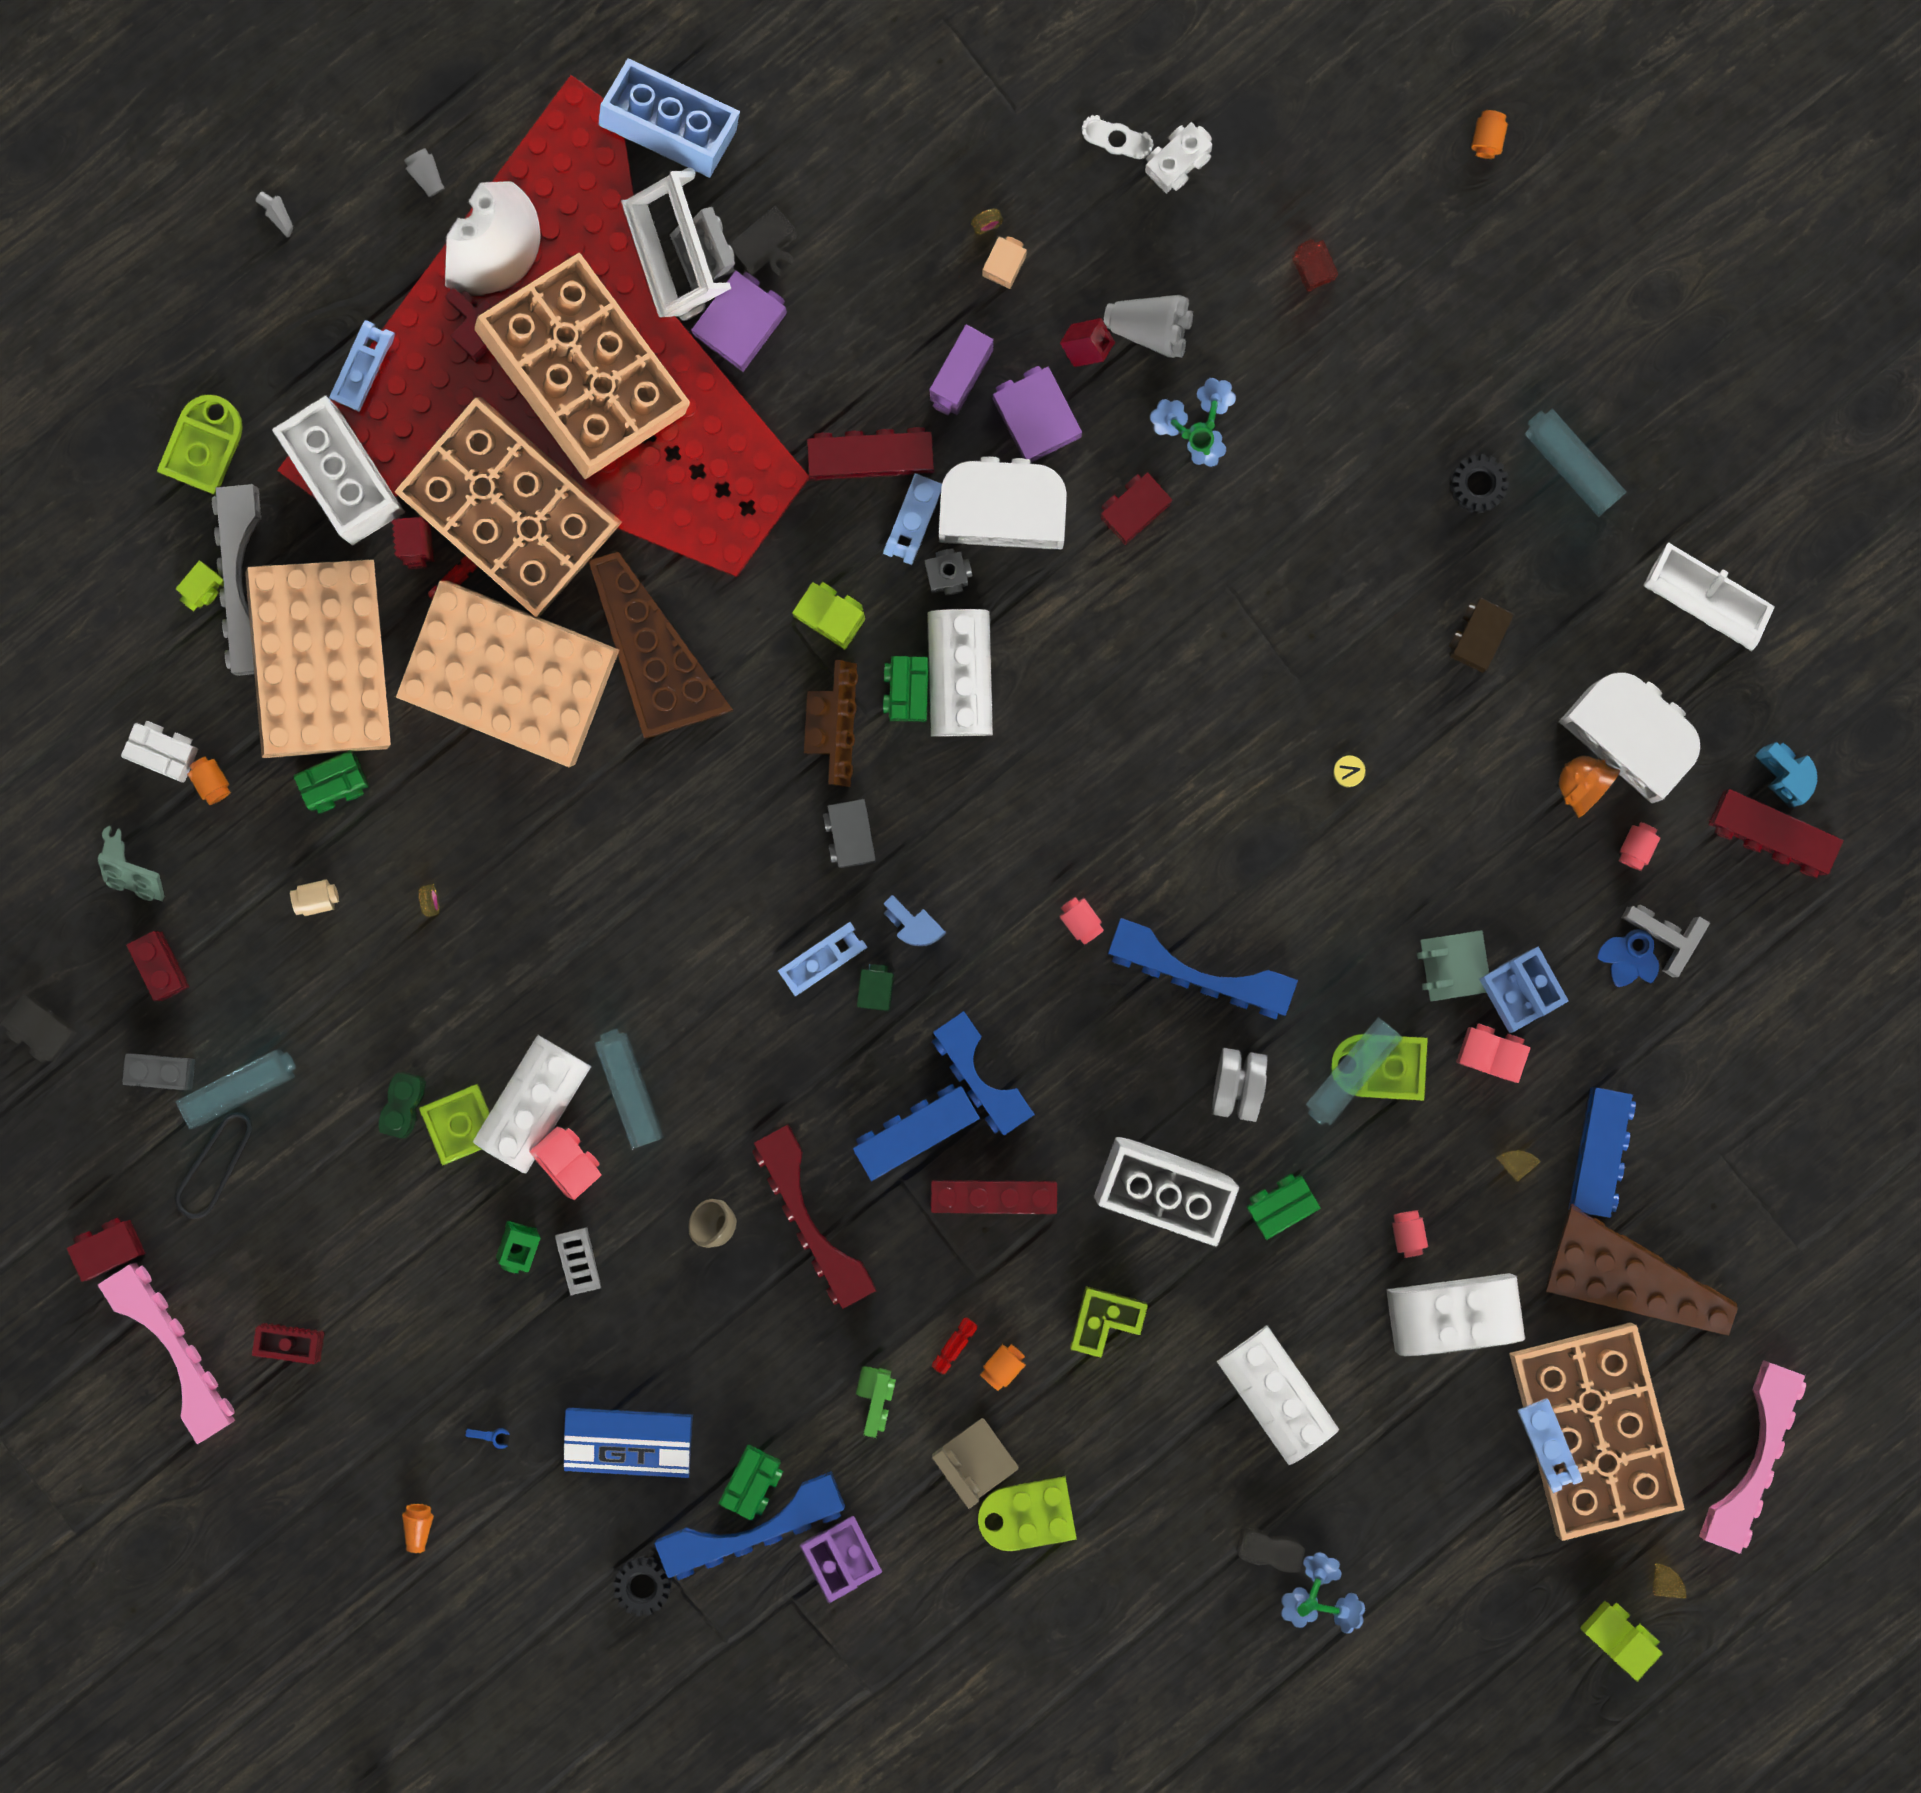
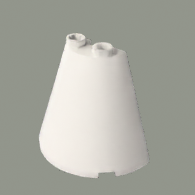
(494, 243)

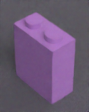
(740, 320)
(960, 370)
(1036, 414)

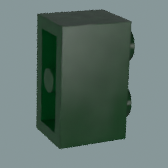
(875, 988)

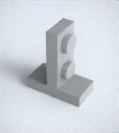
(1670, 935)

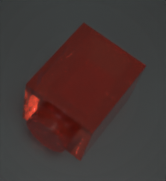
(1314, 264)

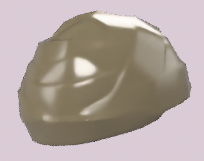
(712, 1223)

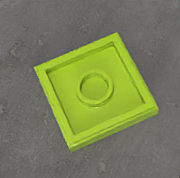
(455, 1123)

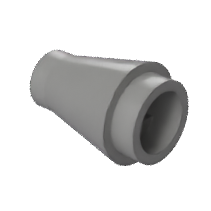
(424, 171)

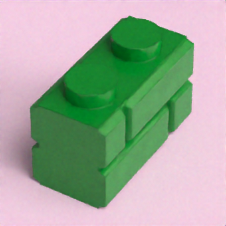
(907, 688)
(331, 781)
(1282, 1206)
(750, 1482)

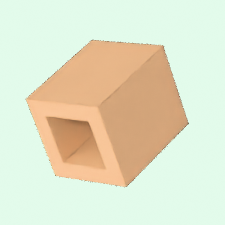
(1005, 261)

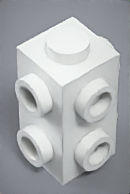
(1186, 150)

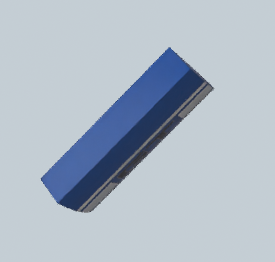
(627, 1442)

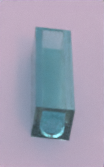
(1574, 461)
(1353, 1072)
(236, 1088)
(628, 1089)

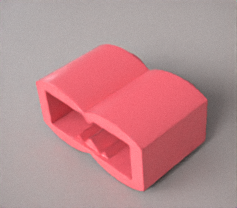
(1494, 1054)
(566, 1162)

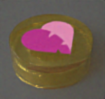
(987, 221)
(429, 900)

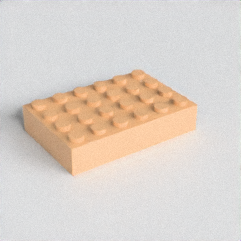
(581, 365)
(508, 506)
(317, 658)
(507, 673)
(1610, 1425)

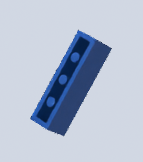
(916, 1132)
(1601, 1151)

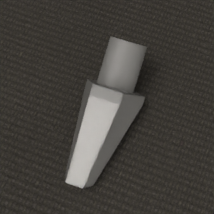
(276, 212)

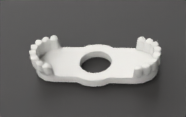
(1097, 132)

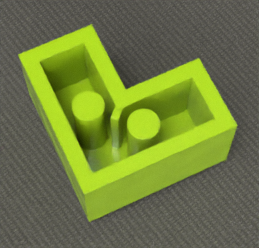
(830, 615)
(1105, 1310)
(1628, 1646)

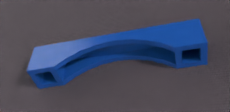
(1140, 946)
(689, 1548)

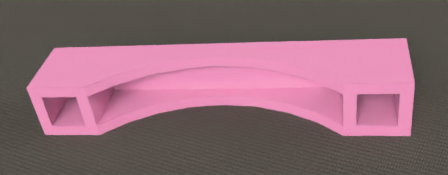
(202, 1406)
(1731, 1518)

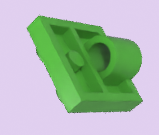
(878, 1386)

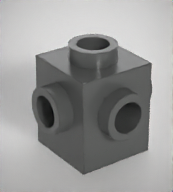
(941, 582)

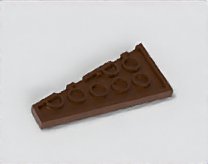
(660, 670)
(1621, 1274)

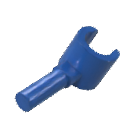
(488, 1436)

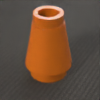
(417, 1525)

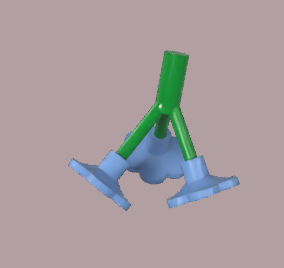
(1303, 1607)

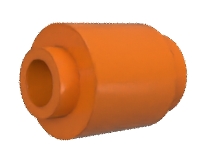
(1489, 134)
(209, 780)
(1003, 1366)

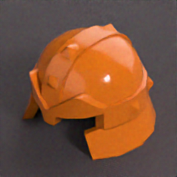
(1585, 782)

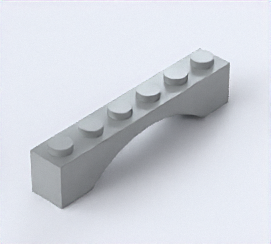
(237, 517)

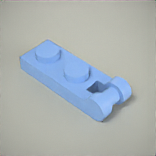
(361, 366)
(913, 518)
(821, 960)
(1549, 1444)

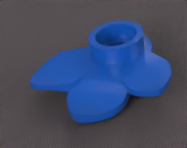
(1627, 962)

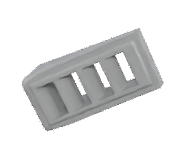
(564, 1252)

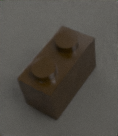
(1480, 635)

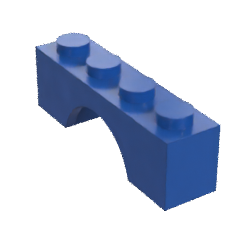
(1005, 1107)

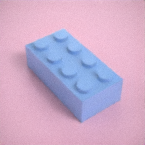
(668, 117)

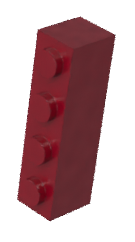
(870, 455)
(1775, 832)
(994, 1197)

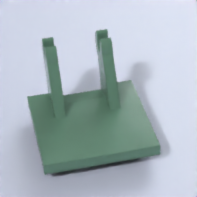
(121, 875)
(1454, 965)

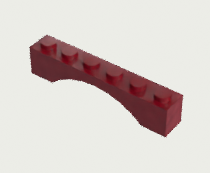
(845, 1274)

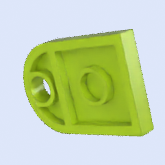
(200, 446)
(1401, 1073)
(1031, 1515)

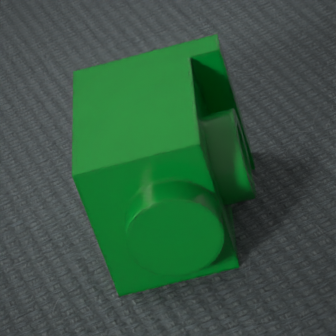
(522, 1258)

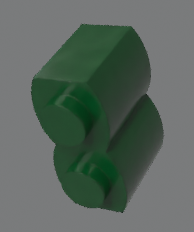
(400, 1113)

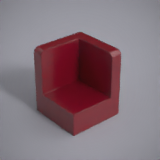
(1087, 342)

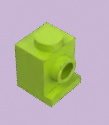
(199, 586)

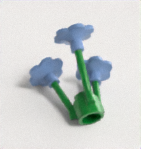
(1203, 442)

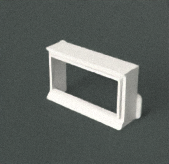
(652, 255)

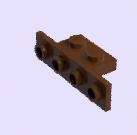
(832, 723)

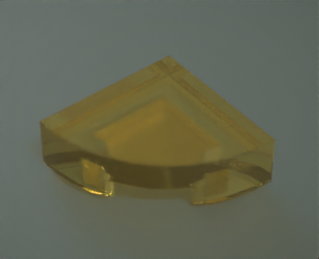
(1518, 1163)
(1667, 1582)

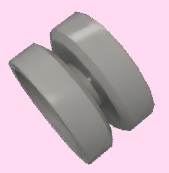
(1244, 1085)

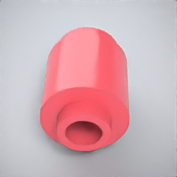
(1639, 846)
(1081, 920)
(1409, 1233)

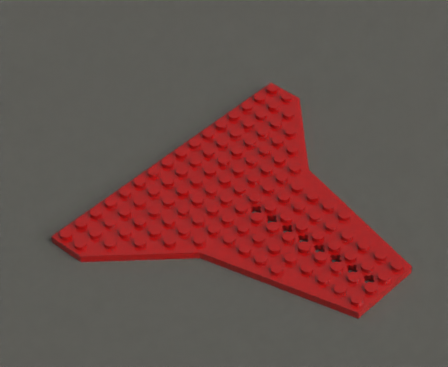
(426, 381)

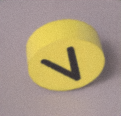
(1349, 771)

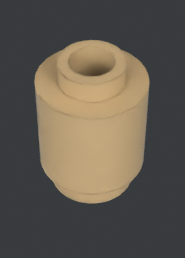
(314, 898)

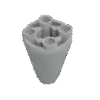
(1152, 322)

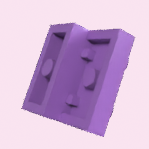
(840, 1558)

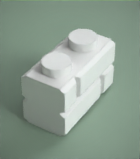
(160, 752)

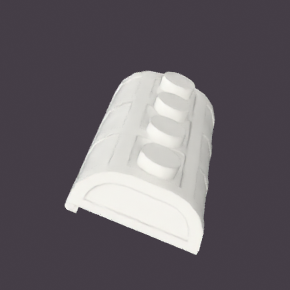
(1709, 596)
(960, 672)
(531, 1103)
(1278, 1396)

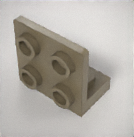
(975, 1462)

